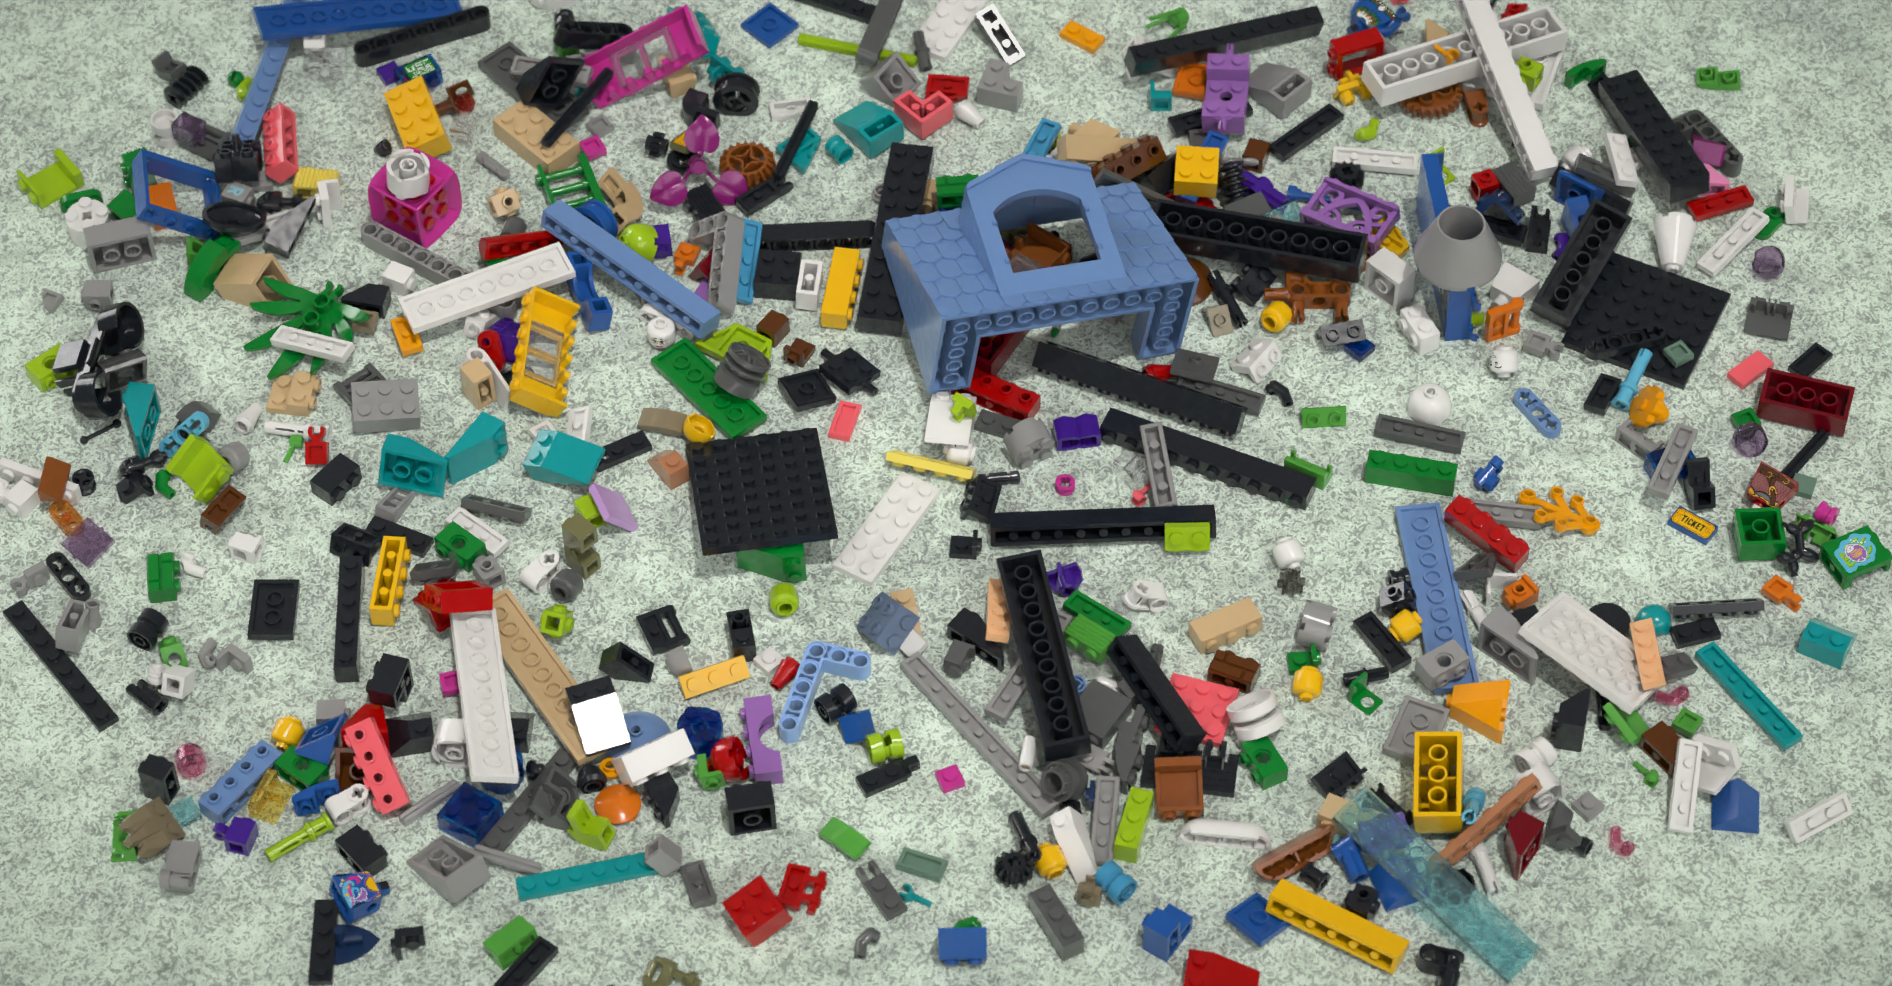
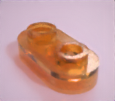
(69, 517)

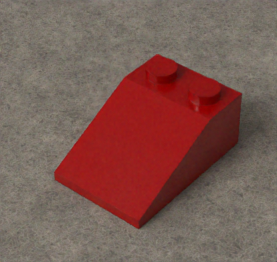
(1212, 969)

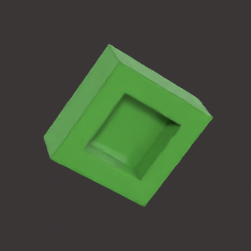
(1687, 723)

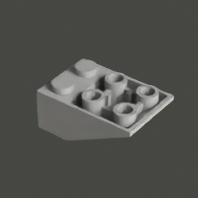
(1279, 88)

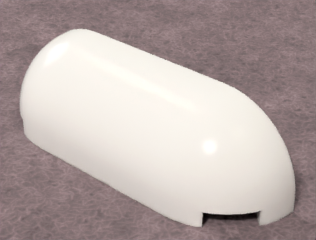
(1225, 834)

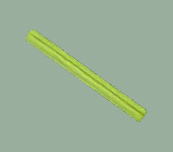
(847, 47)

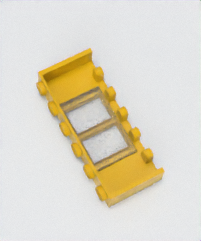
(543, 352)

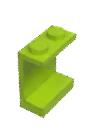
(51, 182)
(200, 467)

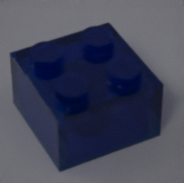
(469, 814)

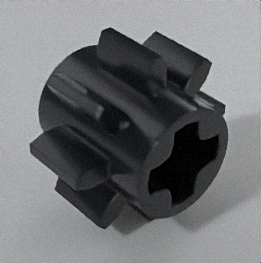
(656, 144)

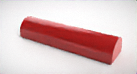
(515, 244)

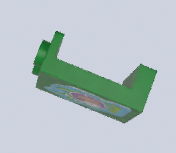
(1854, 555)

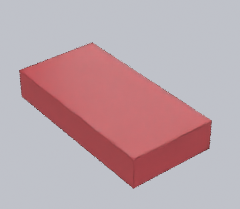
(1749, 370)
(844, 421)

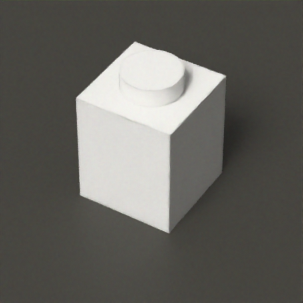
(399, 278)

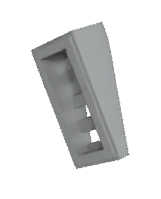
(394, 514)

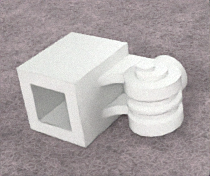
(20, 499)
(175, 680)

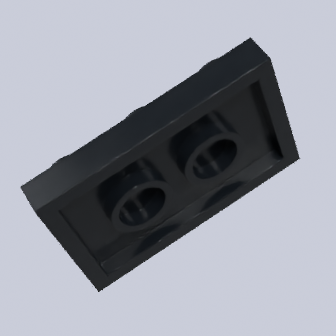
(273, 609)

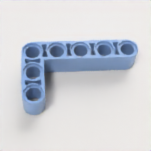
(817, 659)

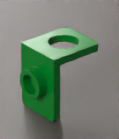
(1359, 691)

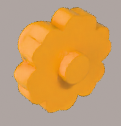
(1649, 407)

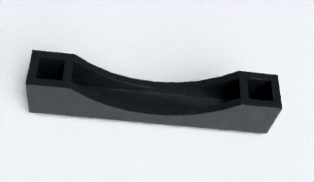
(347, 633)

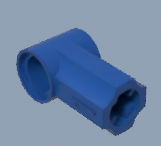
(1349, 854)

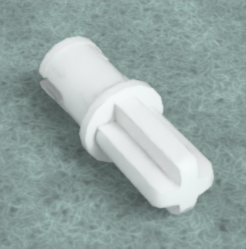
(1474, 608)

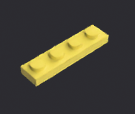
(940, 467)

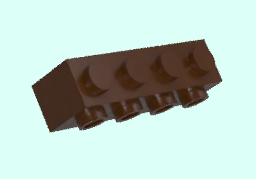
(1132, 158)

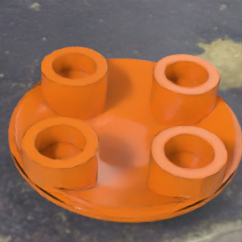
(618, 803)

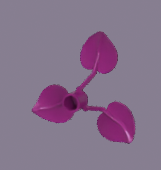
(699, 137)

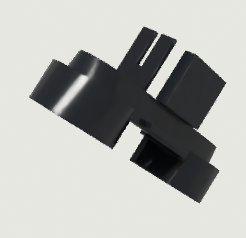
(114, 330)

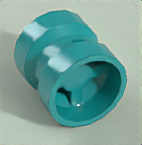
(838, 149)

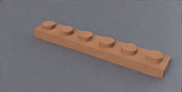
(1491, 819)

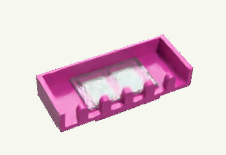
(648, 54)

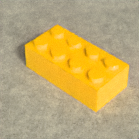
(418, 117)

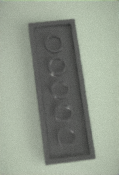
(497, 67)

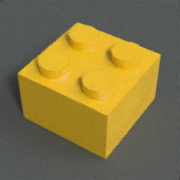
(1196, 171)

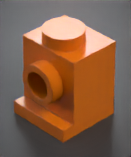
(1520, 593)

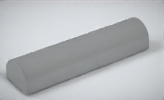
(1158, 464)

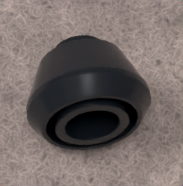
(591, 779)

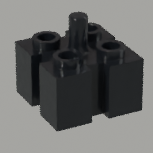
(238, 160)

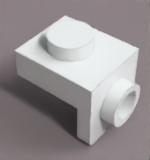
(478, 322)

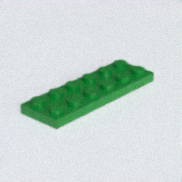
(693, 377)

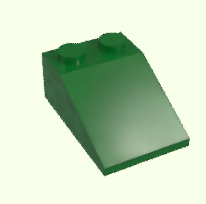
(779, 562)

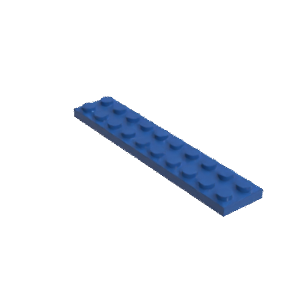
(343, 16)

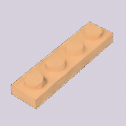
(997, 616)
(1647, 654)

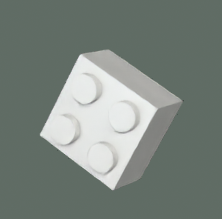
(1389, 278)

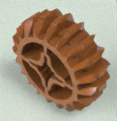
(751, 160)

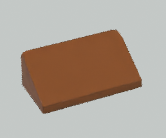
(53, 480)

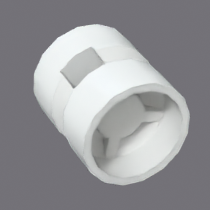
(161, 127)
(1536, 751)

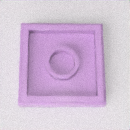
(613, 507)

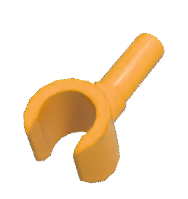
(1449, 55)

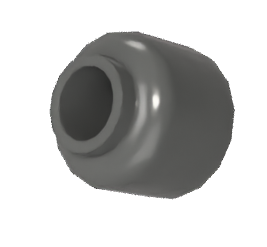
(566, 585)

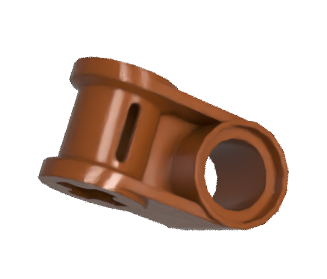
(1476, 106)

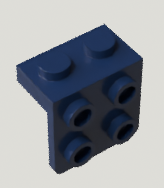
(1502, 199)

